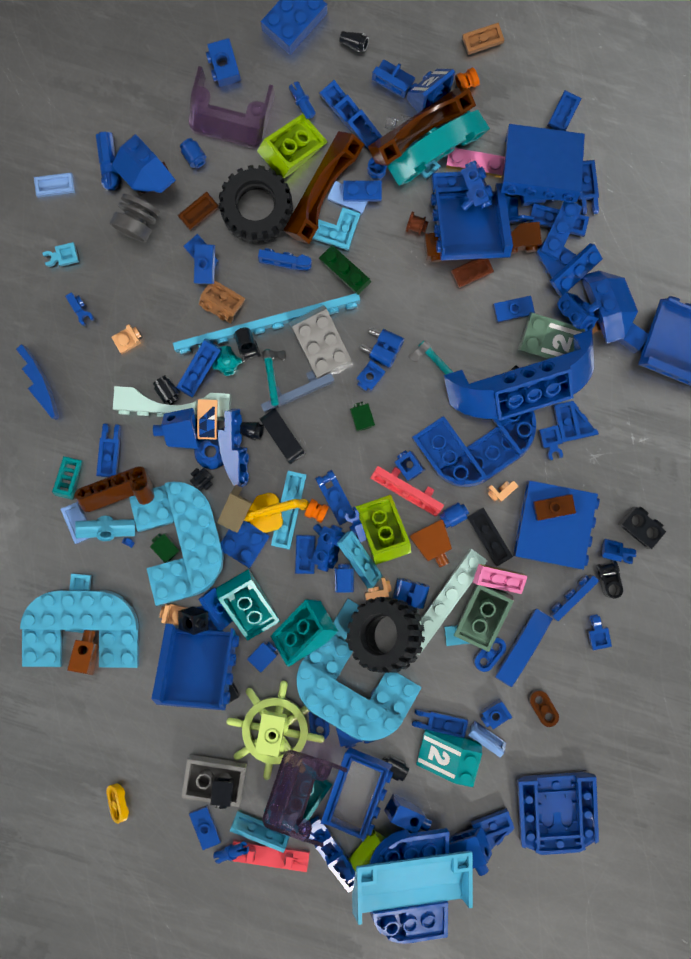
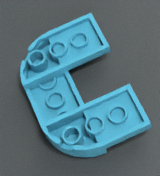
(197, 538)
(80, 610)
(345, 708)

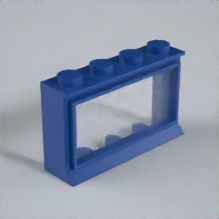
(357, 794)

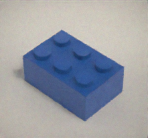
(293, 21)

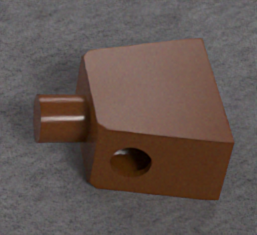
(433, 542)
(83, 662)

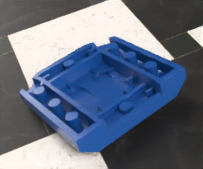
(558, 812)

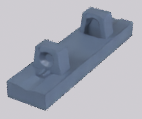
(314, 385)

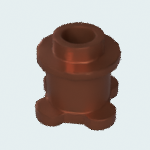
(417, 224)

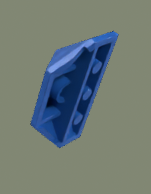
(141, 167)
(617, 303)

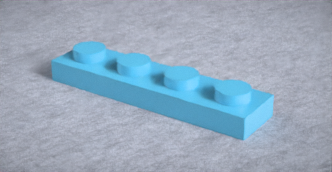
(292, 490)

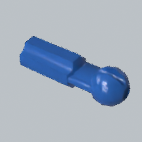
(106, 153)

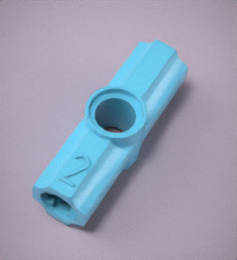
(105, 528)

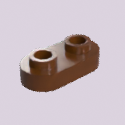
(543, 708)

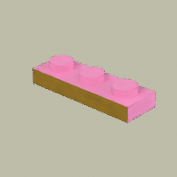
(491, 163)
(500, 579)

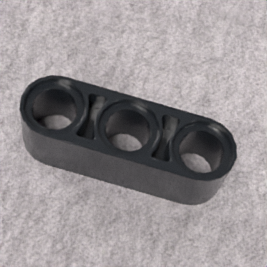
(282, 436)

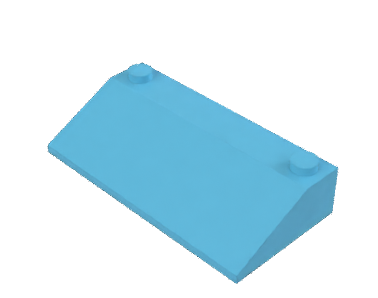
(412, 882)

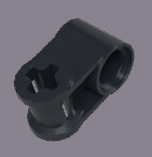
(246, 344)
(609, 578)

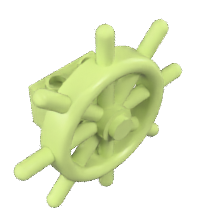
(273, 729)

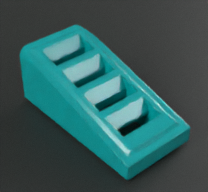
(74, 479)

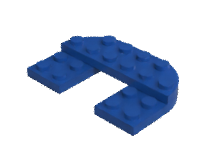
(481, 459)
(419, 921)

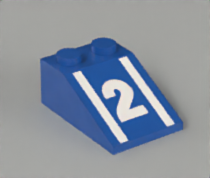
(431, 88)

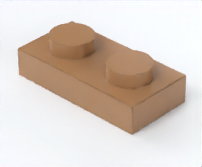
(483, 38)

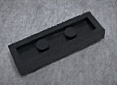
(489, 537)

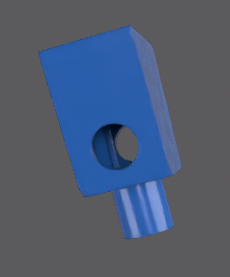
(179, 429)
(406, 815)
(474, 841)

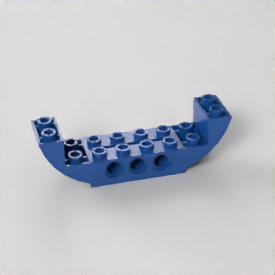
(524, 387)

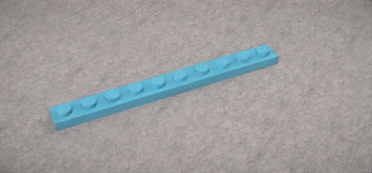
(260, 325)

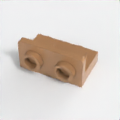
(221, 301)

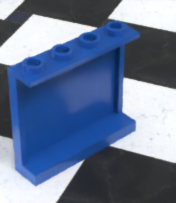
(543, 163)
(472, 232)
(669, 341)
(556, 539)
(195, 669)

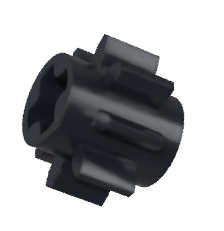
(201, 479)

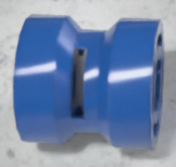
(375, 175)

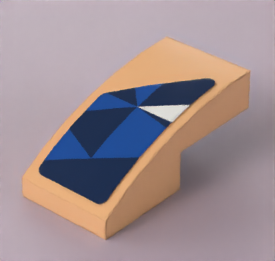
(207, 419)

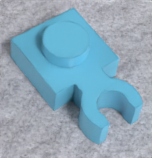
(64, 255)

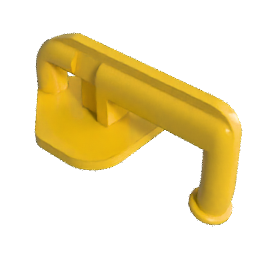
(266, 511)

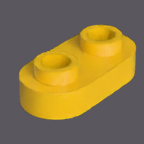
(117, 803)

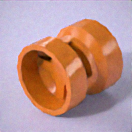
(467, 79)
(316, 511)

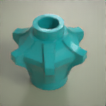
(226, 361)

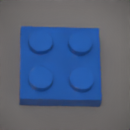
(245, 544)

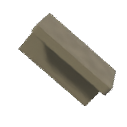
(234, 510)

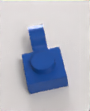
(77, 305)
(356, 527)
(615, 551)
(600, 635)

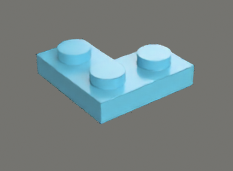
(340, 234)

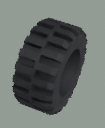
(249, 180)
(363, 635)

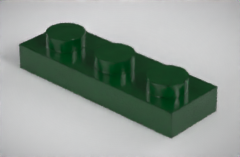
(345, 270)

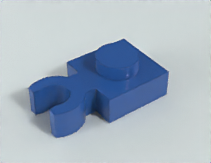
(551, 438)

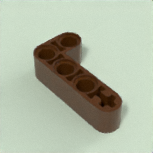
(116, 488)

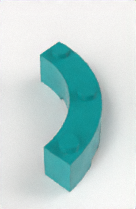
(437, 145)

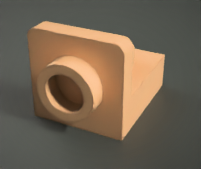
(127, 339)
(505, 490)
(376, 592)
(170, 613)

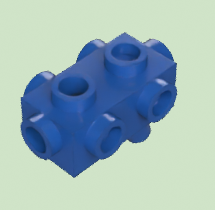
(479, 191)
(578, 311)
(327, 549)

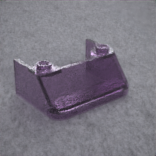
(228, 124)
(292, 792)

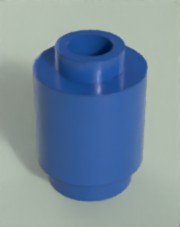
(193, 153)
(454, 515)

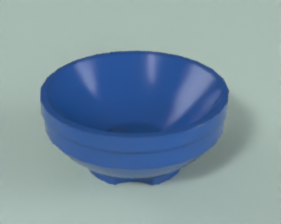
(208, 462)

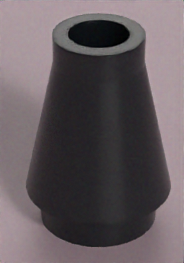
(354, 40)
(252, 430)

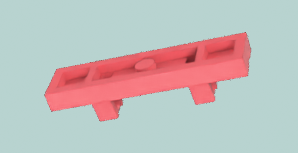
(405, 490)
(265, 856)

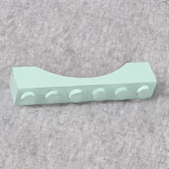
(131, 400)
(450, 594)

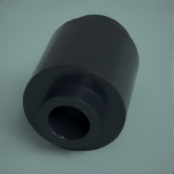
(166, 390)
(398, 767)

